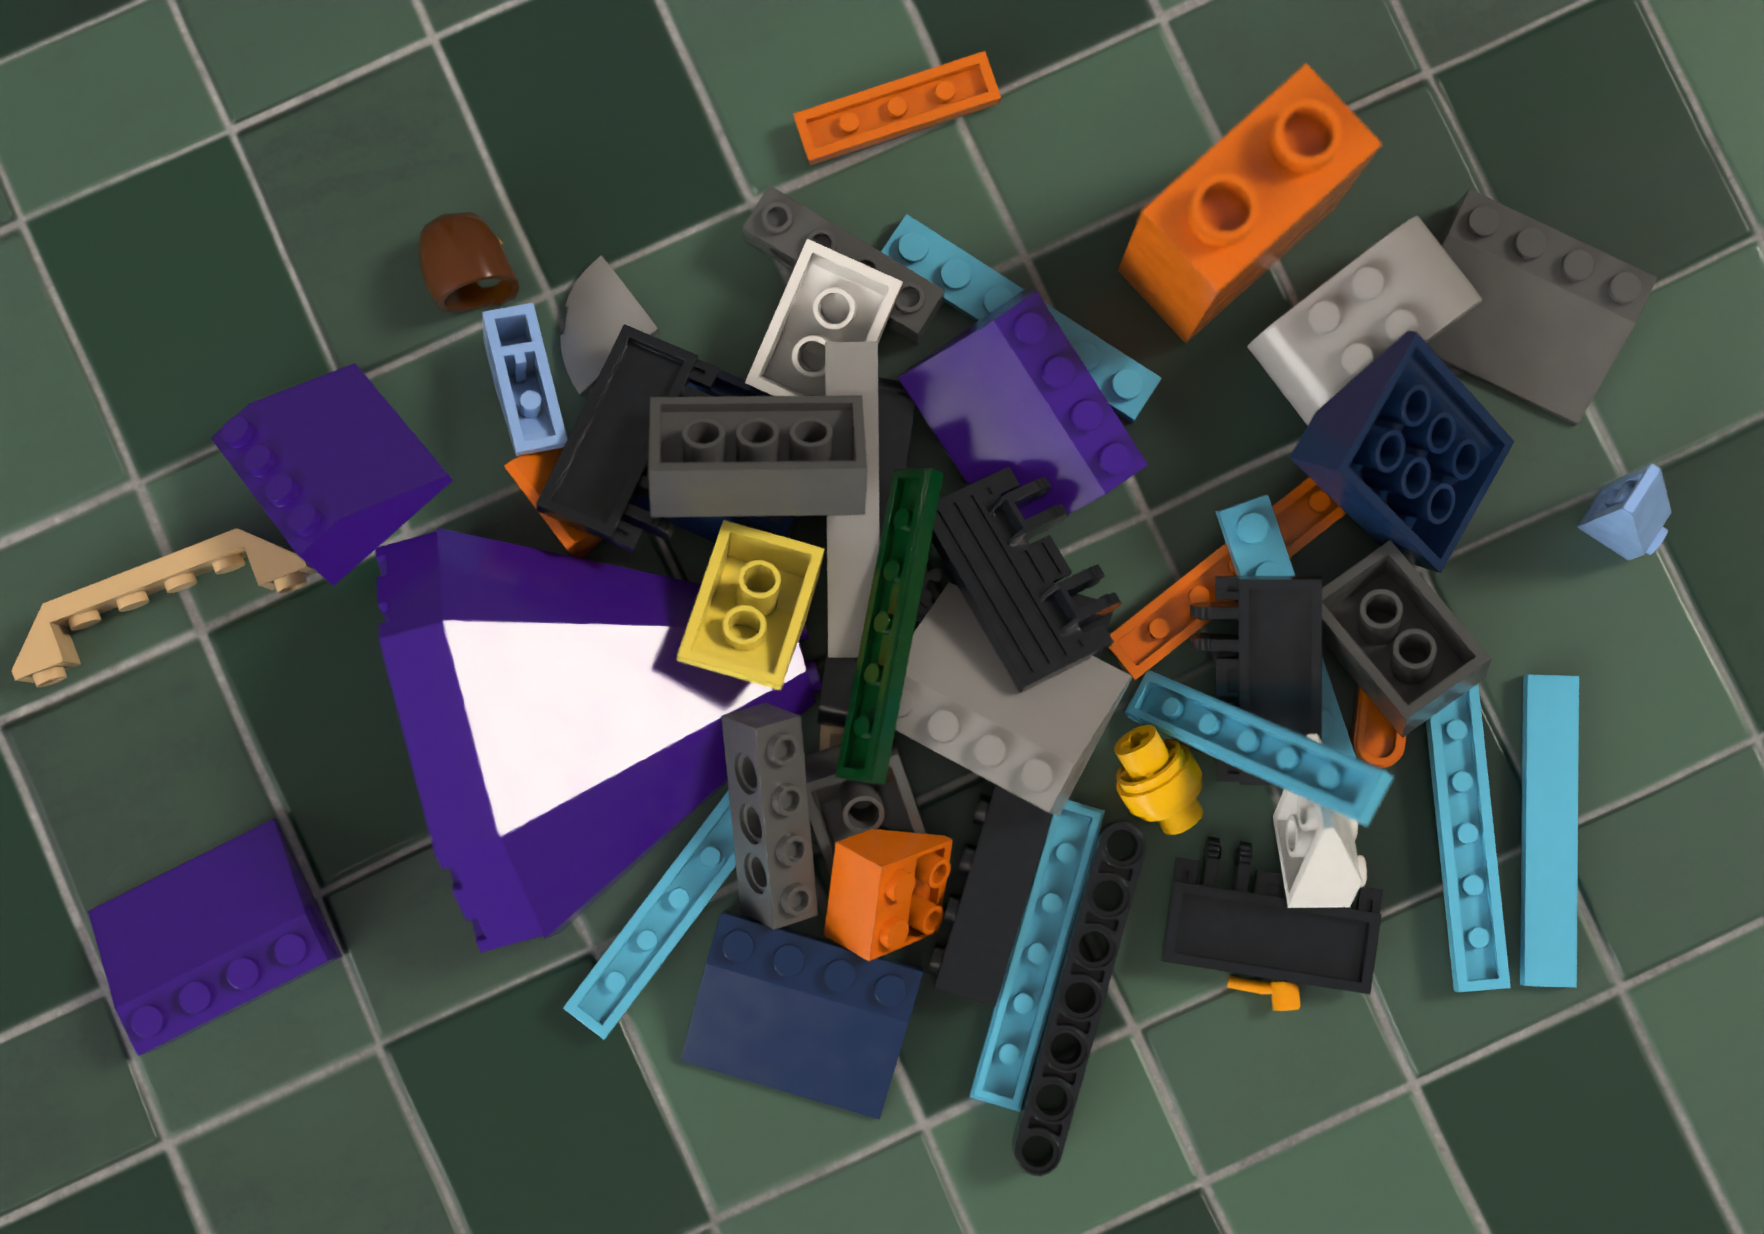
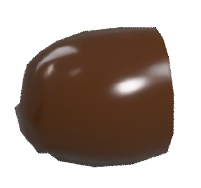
(457, 254)

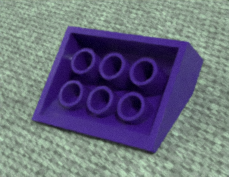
(1025, 402)
(332, 467)
(210, 937)

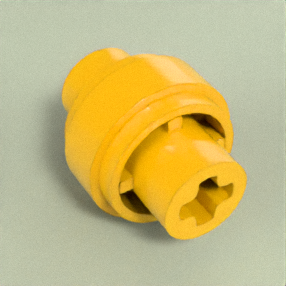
(1158, 780)

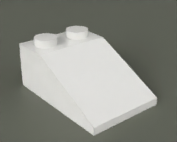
(823, 302)
(1317, 853)

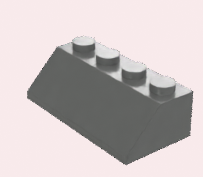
(757, 456)

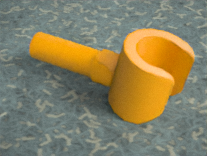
(1284, 994)

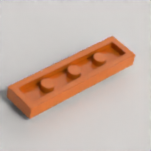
(897, 108)

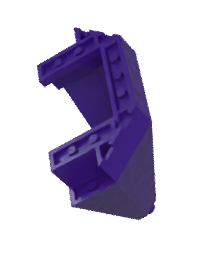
(551, 719)

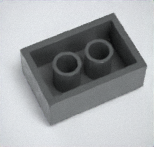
(1399, 639)

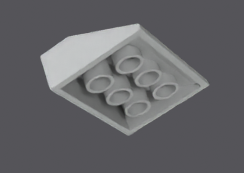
(971, 711)

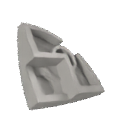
(593, 321)

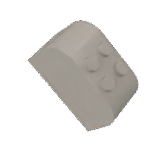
(1360, 313)

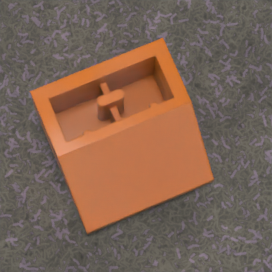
(886, 890)

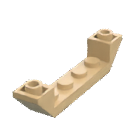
(49, 645)

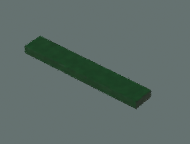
(889, 625)

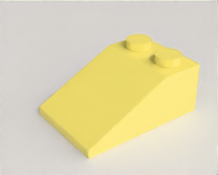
(752, 605)

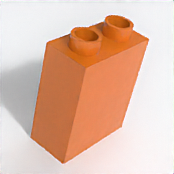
(1246, 203)

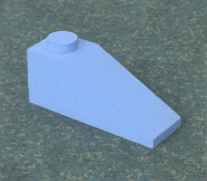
(523, 379)
(1630, 513)

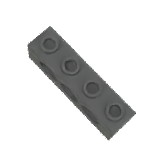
(782, 227)
(770, 815)

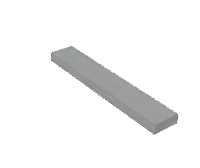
(853, 539)

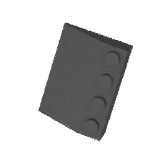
(1547, 311)

